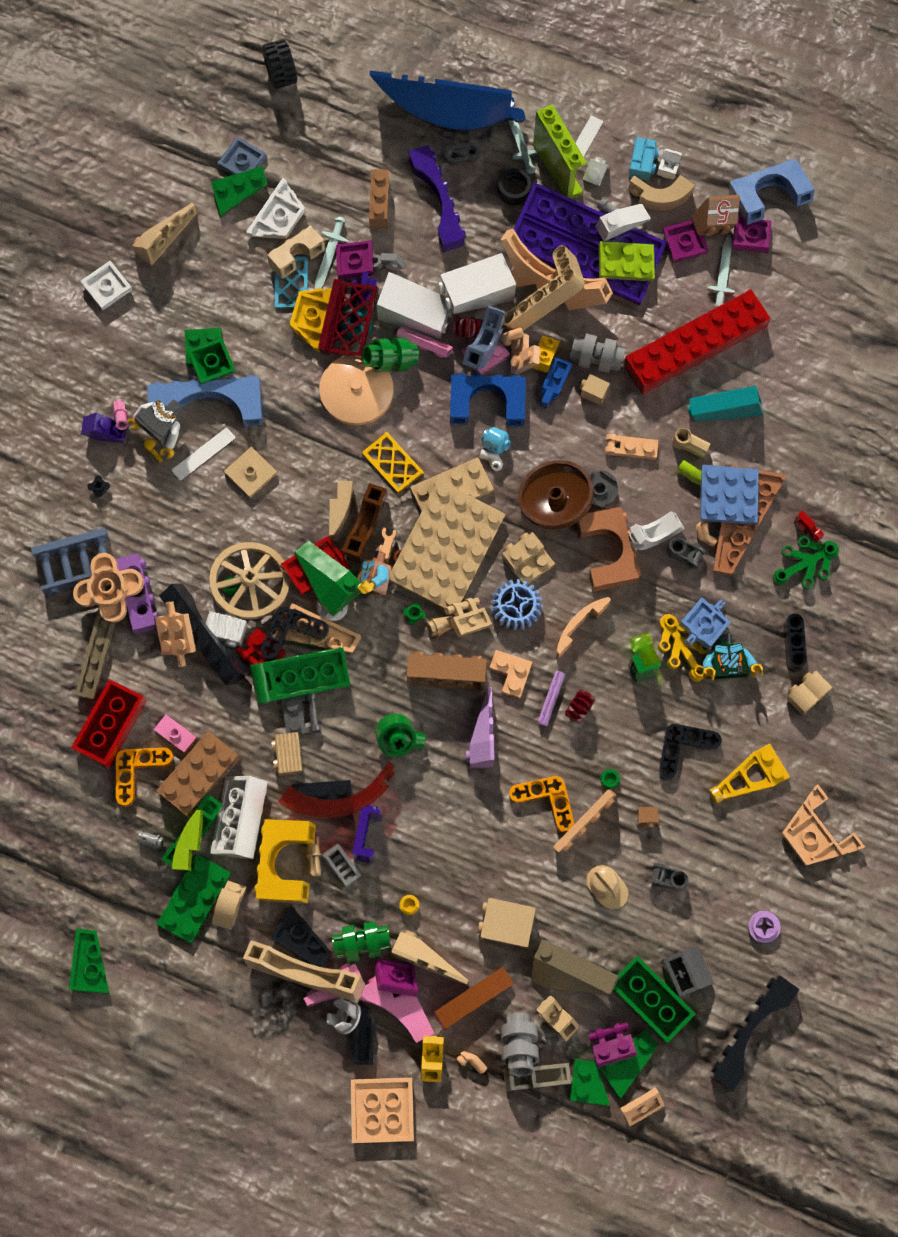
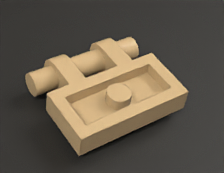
(469, 622)

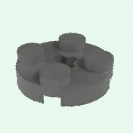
(610, 489)

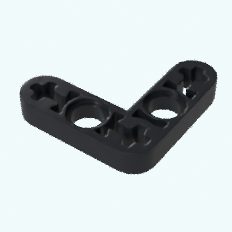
(291, 623)
(682, 739)

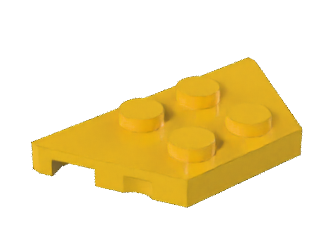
(310, 314)

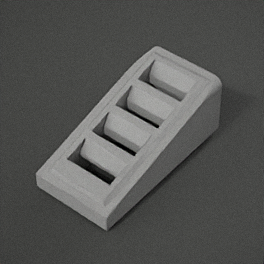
(342, 854)

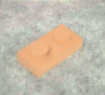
(642, 1107)

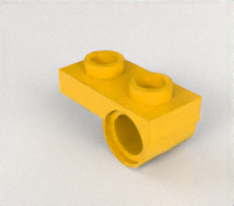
(547, 352)

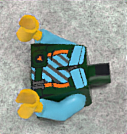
(729, 661)

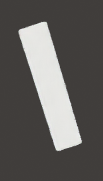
(588, 134)
(203, 453)

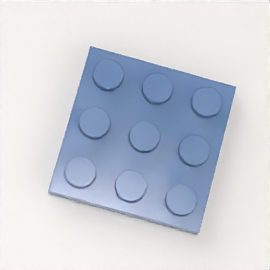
(729, 494)

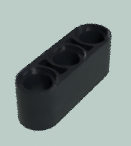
(791, 650)

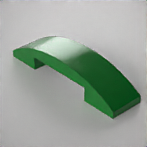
(211, 810)

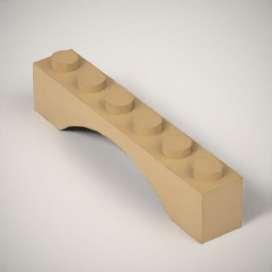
(331, 981)

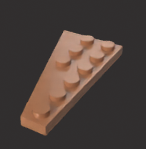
(735, 537)

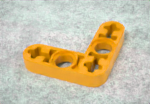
(134, 762)
(553, 795)

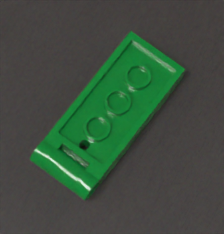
(300, 675)

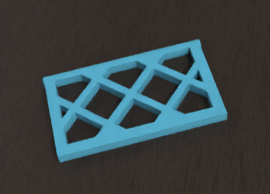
(278, 291)

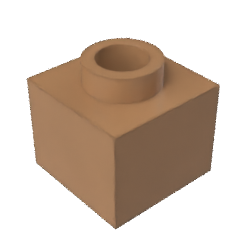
(647, 817)

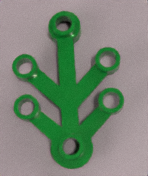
(808, 561)

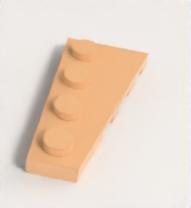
(337, 636)
(591, 815)

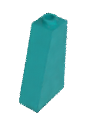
(726, 405)

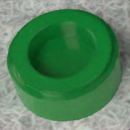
(609, 779)

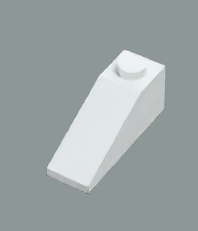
(621, 221)

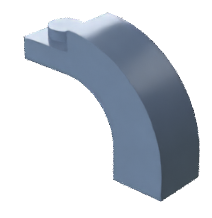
(484, 346)

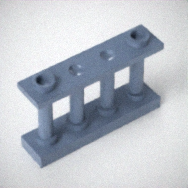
(62, 548)

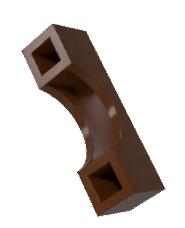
(366, 522)

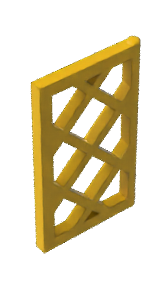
(396, 448)

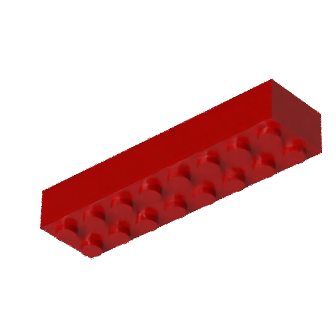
(696, 341)

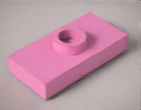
(175, 734)

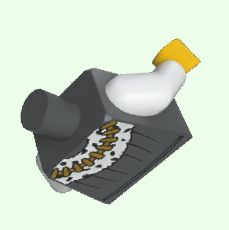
(159, 423)

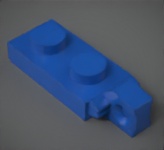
(555, 380)

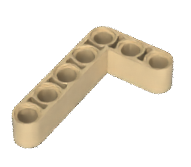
(550, 295)

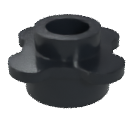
(104, 486)

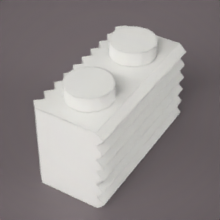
(227, 628)

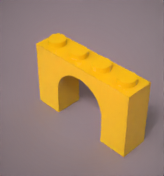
(276, 836)

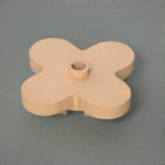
(105, 574)

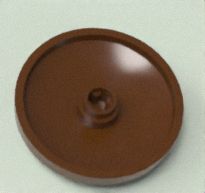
(556, 494)

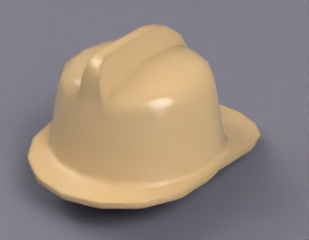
(607, 887)

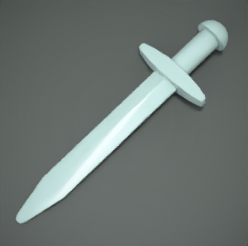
(524, 153)
(333, 238)
(721, 289)

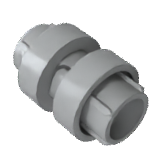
(583, 351)
(519, 1050)

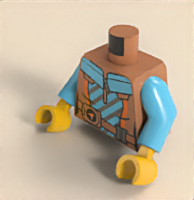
(374, 575)

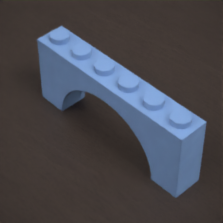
(239, 392)

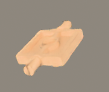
(175, 634)

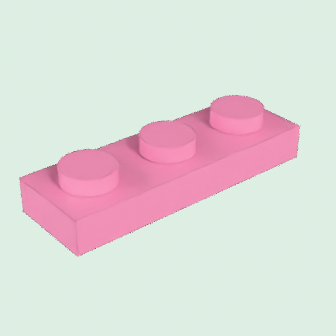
(424, 342)

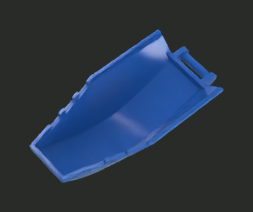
(451, 103)

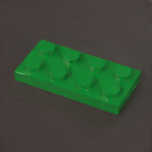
(194, 899)

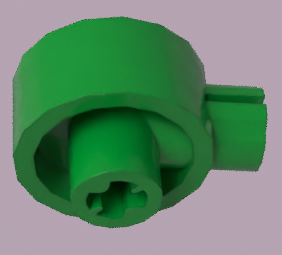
(397, 736)

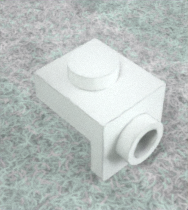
(669, 164)
(595, 171)

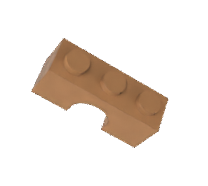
(379, 199)

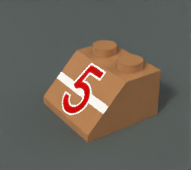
(717, 215)

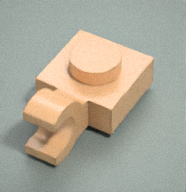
(388, 544)

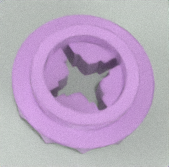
(770, 920)

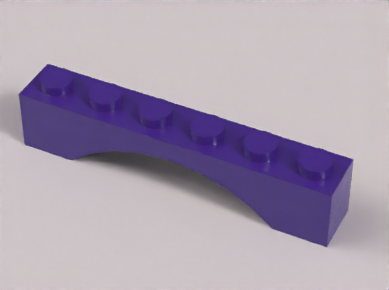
(424, 166)

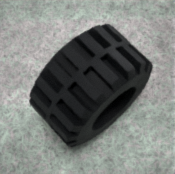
(279, 64)

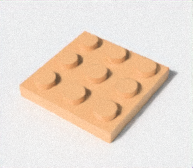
(382, 1110)

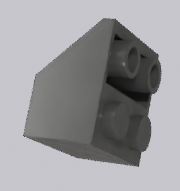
(687, 972)

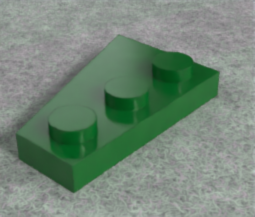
(238, 187)
(622, 1073)

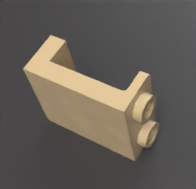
(506, 922)

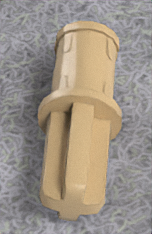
(314, 858)

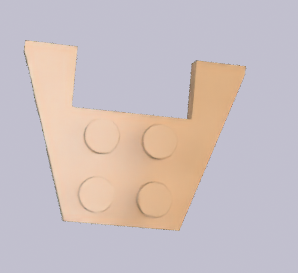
(810, 837)

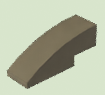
(541, 1077)

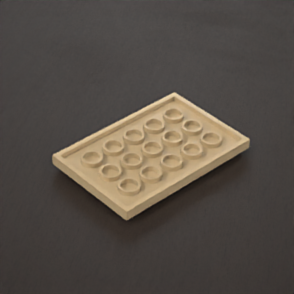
(446, 546)

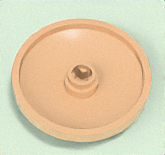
(355, 392)

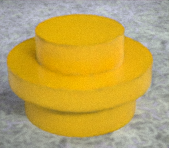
(409, 905)

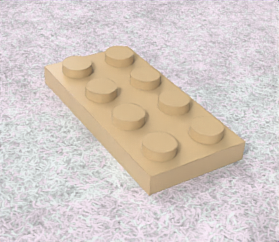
(467, 477)

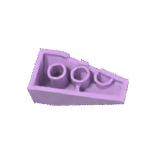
(482, 742)

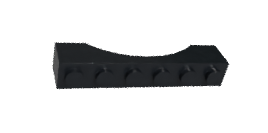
(221, 659)
(731, 1068)

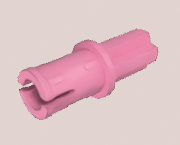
(120, 414)

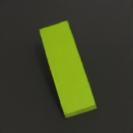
(189, 841)

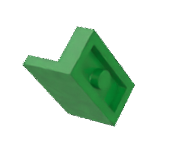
(641, 672)

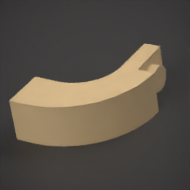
(662, 199)

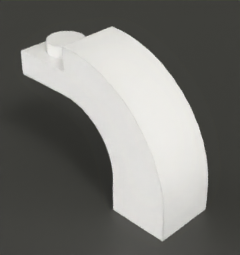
(656, 532)

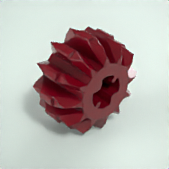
(466, 326)
(580, 706)

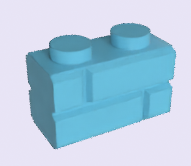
(642, 158)

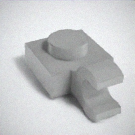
(391, 261)

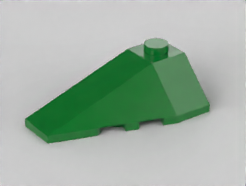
(329, 579)

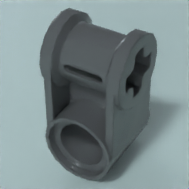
(687, 552)
(667, 876)

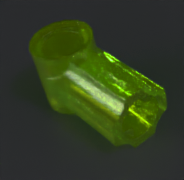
(644, 646)

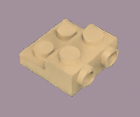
(527, 558)

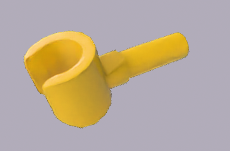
(149, 446)

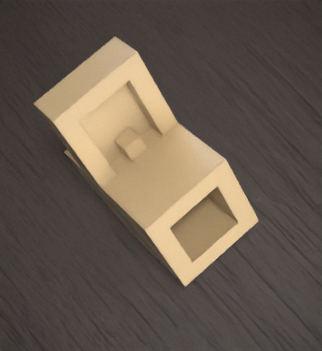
(228, 905)
(557, 1018)

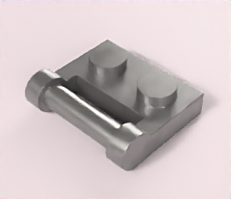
(294, 714)

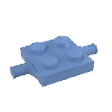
(704, 623)

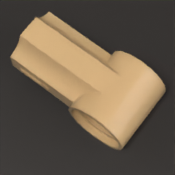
(692, 444)

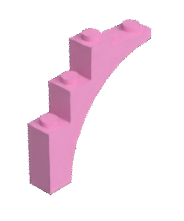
(404, 1007)

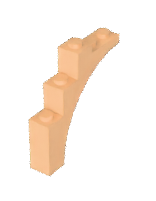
(530, 270)

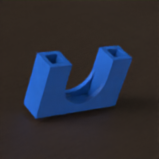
(510, 388)

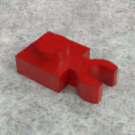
(806, 524)

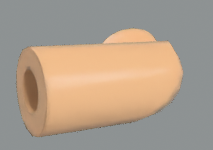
(506, 338)
(703, 534)
(474, 1060)

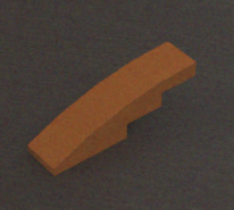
(473, 998)

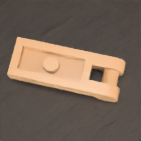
(631, 447)

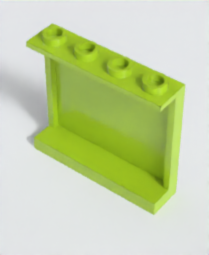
(558, 151)

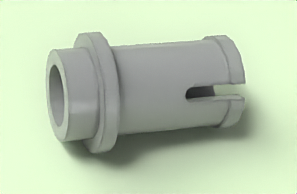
(606, 207)
(151, 840)

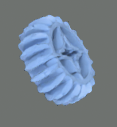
(524, 603)

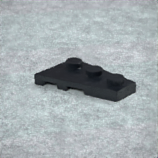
(300, 939)

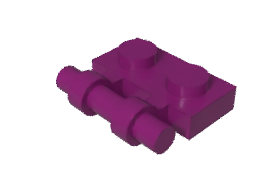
(615, 1049)

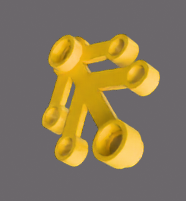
(680, 646)

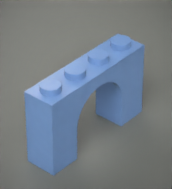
(785, 175)

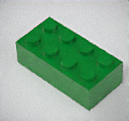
(652, 1000)

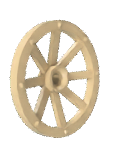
(246, 583)

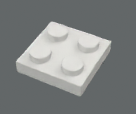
(106, 285)

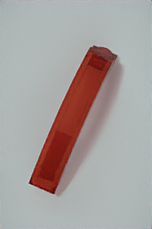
(340, 808)

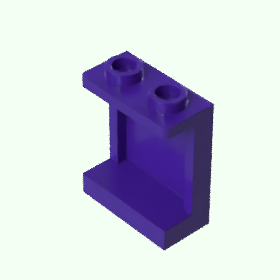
(359, 852)

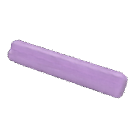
(551, 698)

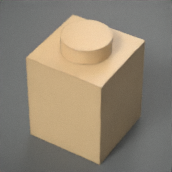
(594, 389)

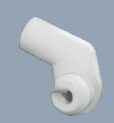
(493, 458)

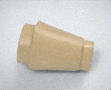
(439, 625)

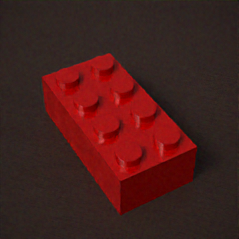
(109, 724)

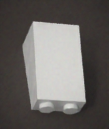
(478, 285)
(413, 307)

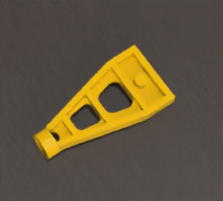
(770, 766)

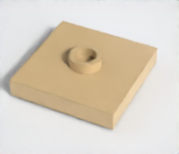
(250, 472)

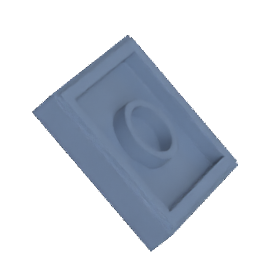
(241, 157)

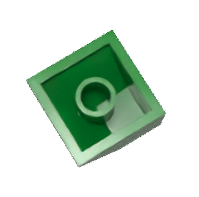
(211, 360)

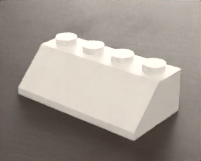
(240, 817)

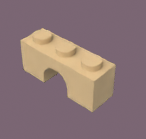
(306, 242)

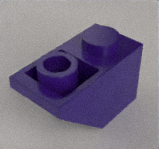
(102, 428)

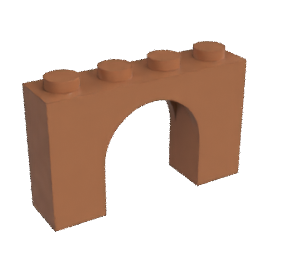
(613, 524)

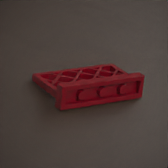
(332, 318)

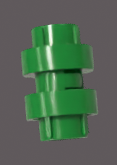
(388, 355)
(346, 943)

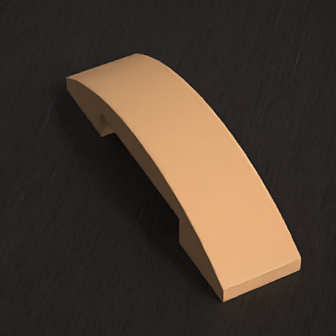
(595, 608)

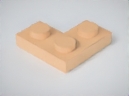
(523, 356)
(515, 669)

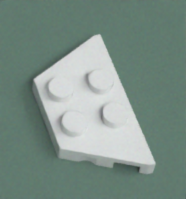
(278, 214)

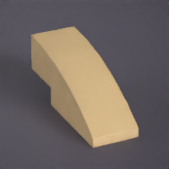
(340, 508)

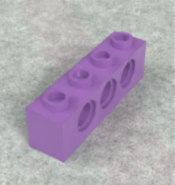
(145, 622)

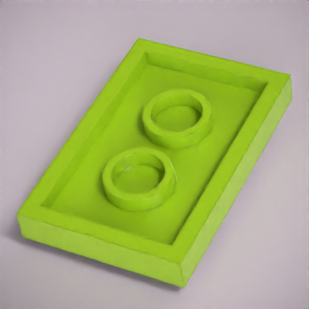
(626, 261)

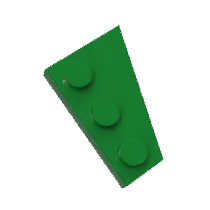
(87, 964)

